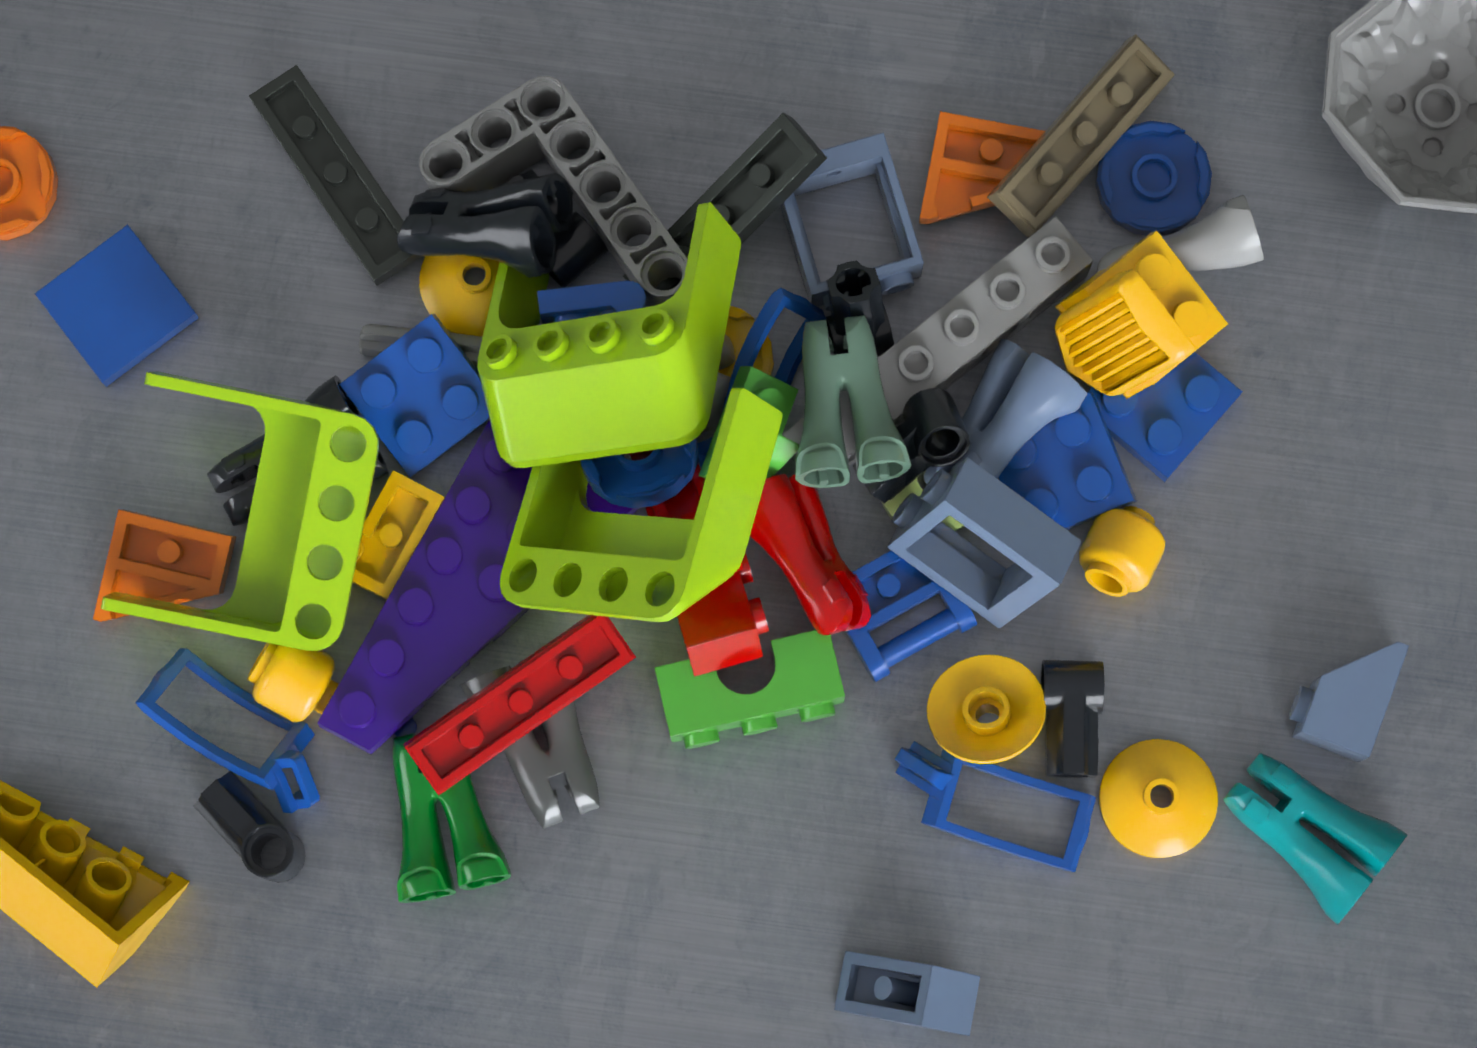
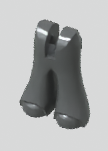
(534, 765)

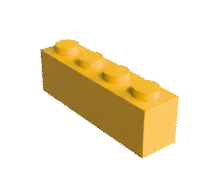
(75, 891)

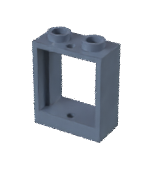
(845, 164)
(1002, 519)

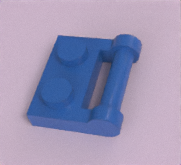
(589, 300)
(893, 590)

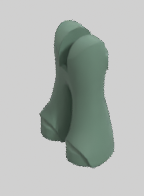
(822, 450)

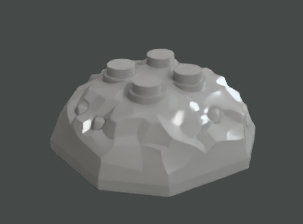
(1407, 99)

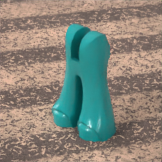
(1327, 874)

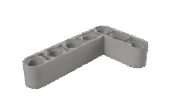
(589, 176)

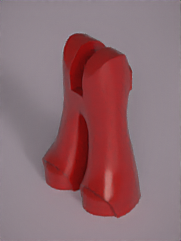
(798, 538)

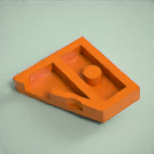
(969, 162)
(163, 561)

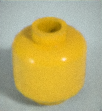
(1121, 551)
(292, 681)

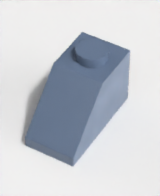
(1349, 704)
(907, 992)

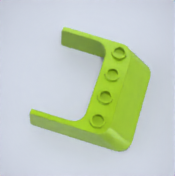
(612, 377)
(299, 527)
(640, 564)

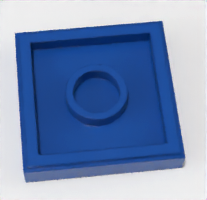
(116, 305)

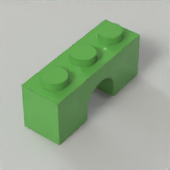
(803, 683)

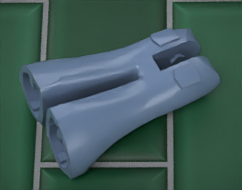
(1012, 404)

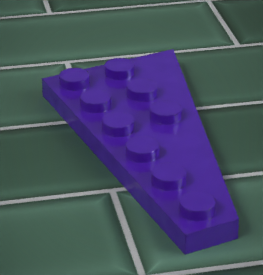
(442, 604)

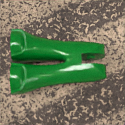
(424, 860)

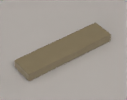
(1081, 136)

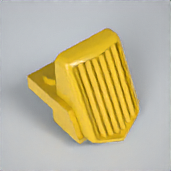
(1134, 320)

